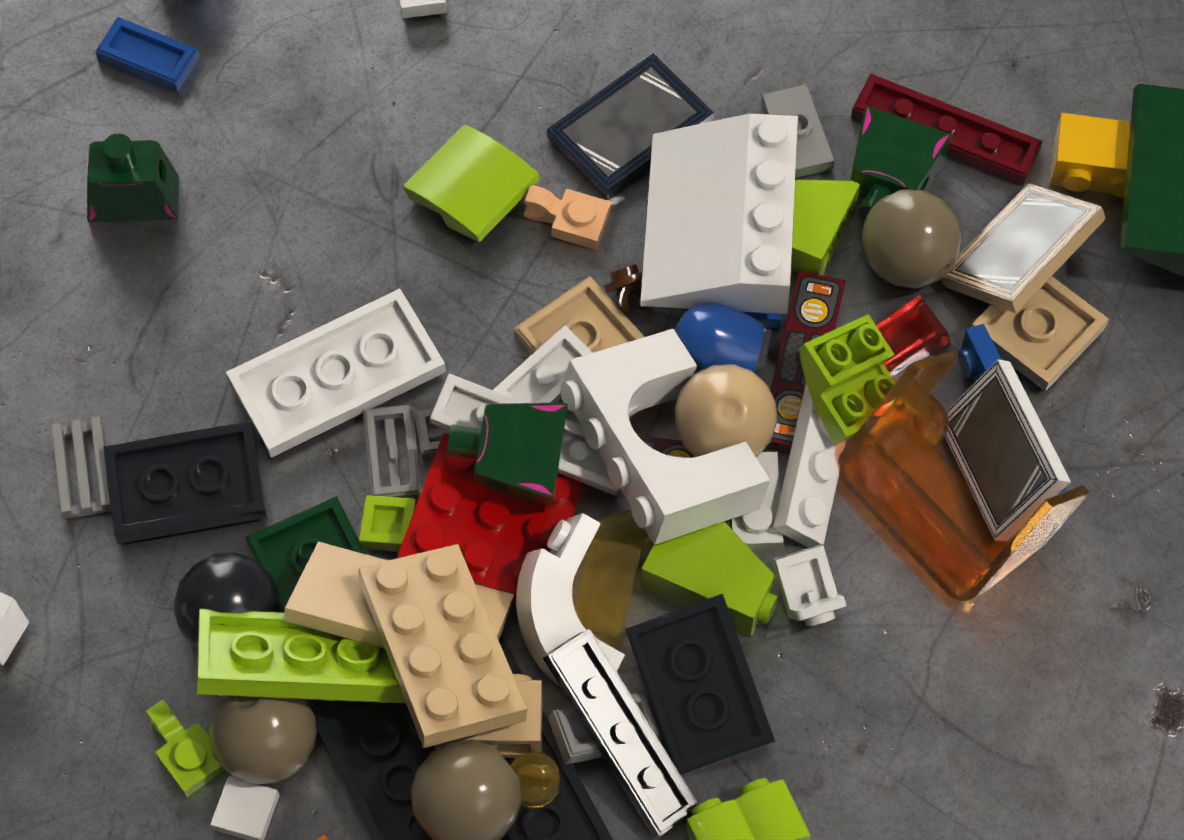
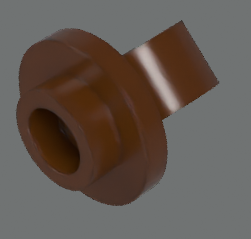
(625, 282)

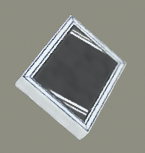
(1003, 450)

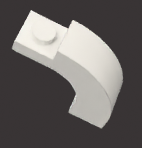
(545, 592)

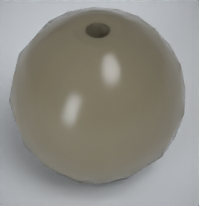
(911, 238)
(261, 736)
(466, 792)

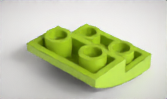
(472, 182)
(847, 375)

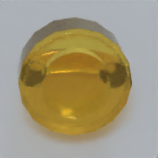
(538, 779)

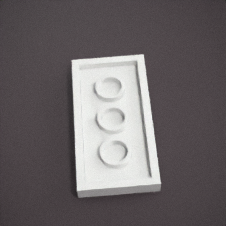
(335, 372)

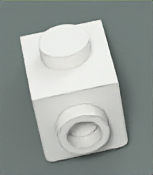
(808, 586)

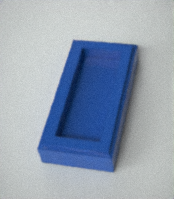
(147, 54)

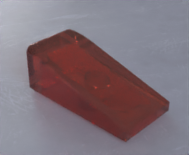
(912, 334)

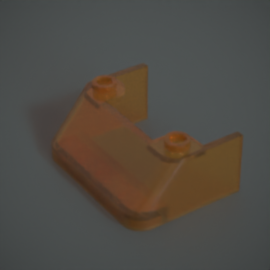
(925, 499)

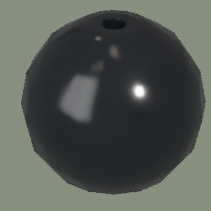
(225, 586)

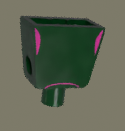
(895, 156)
(130, 181)
(515, 449)

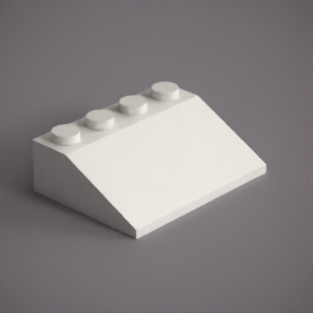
(721, 214)

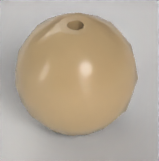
(725, 409)

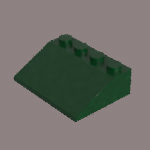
(1155, 178)

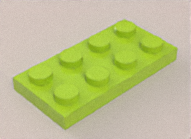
(279, 659)

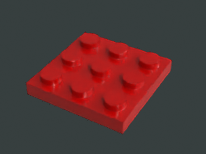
(486, 524)

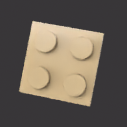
(1045, 332)

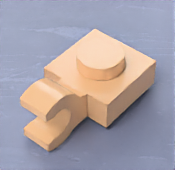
(574, 218)

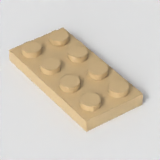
(441, 645)

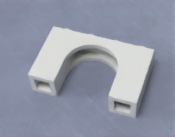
(664, 491)

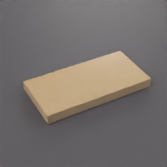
(333, 600)

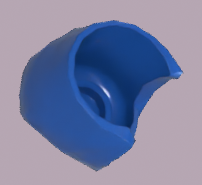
(720, 336)

